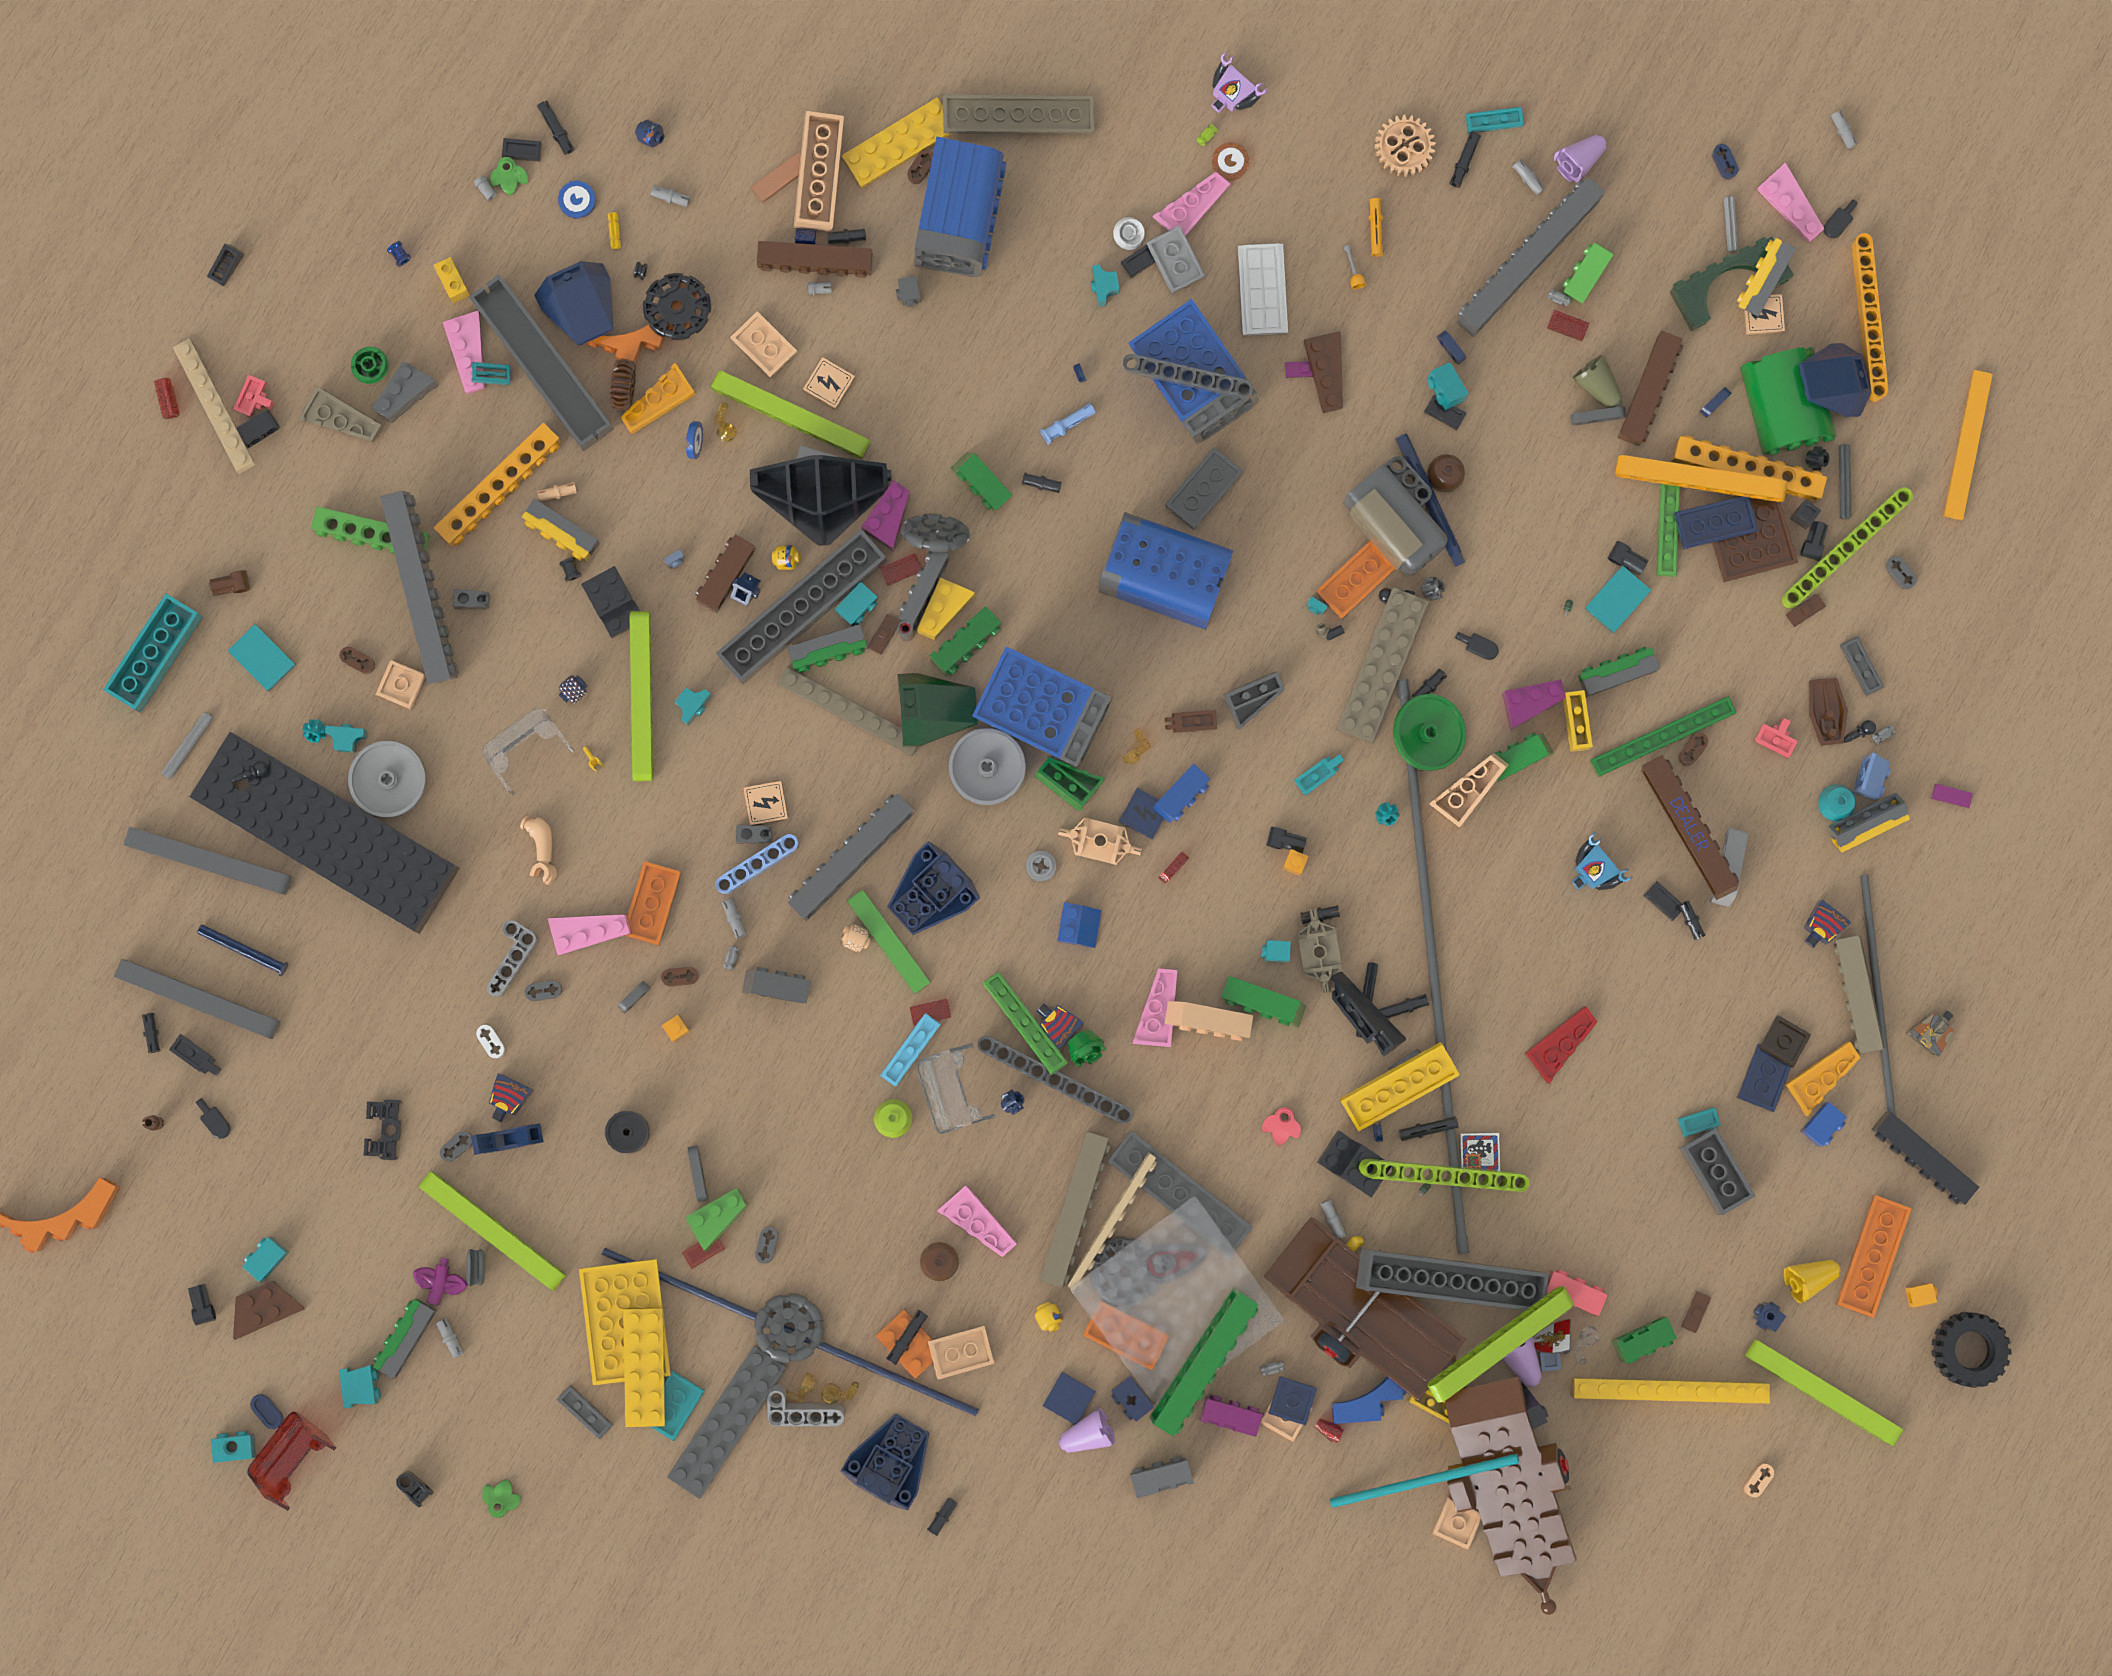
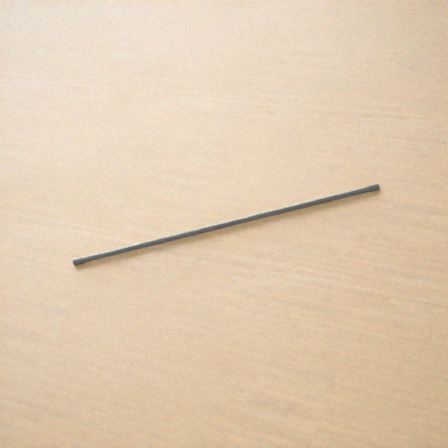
(1461, 1237)

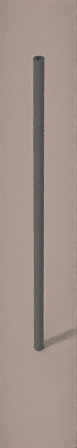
(1877, 991)

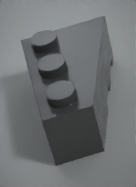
(403, 391)
(1252, 697)
(776, 985)
(1161, 1476)

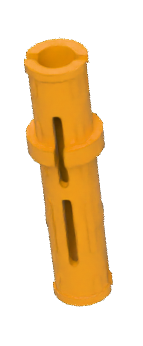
(1375, 205)

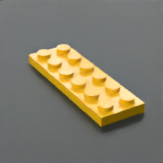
(896, 143)
(1399, 1086)
(644, 1367)

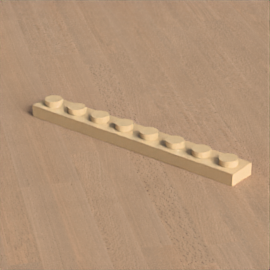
(214, 406)
(1116, 1214)

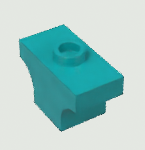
(1104, 284)
(692, 704)
(345, 737)

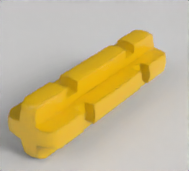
(614, 231)

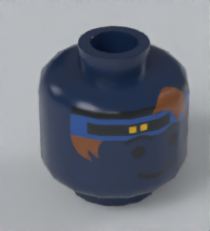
(649, 133)

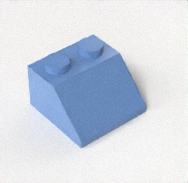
(1872, 776)

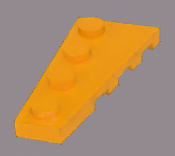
(664, 396)
(1817, 1080)

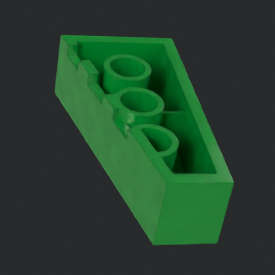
(966, 641)
(1264, 1001)

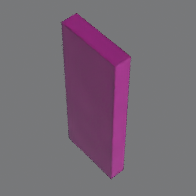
(1298, 369)
(1952, 796)

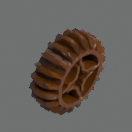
(623, 384)

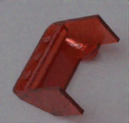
(283, 1455)

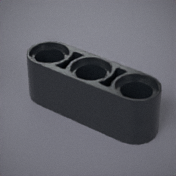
(258, 428)

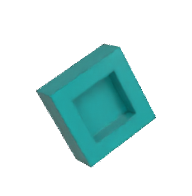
(1315, 606)

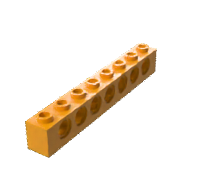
(542, 434)
(1796, 473)

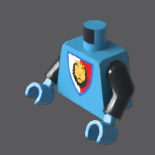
(1596, 868)

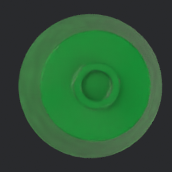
(369, 365)
(1085, 1047)

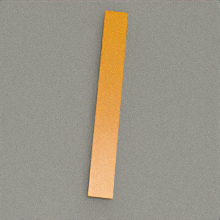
(1967, 445)

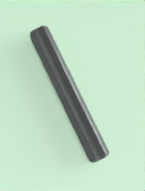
(1845, 481)

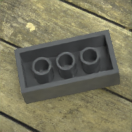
(1717, 1171)

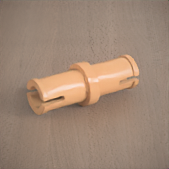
(556, 492)

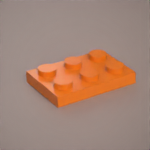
(918, 1355)

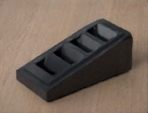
(230, 268)

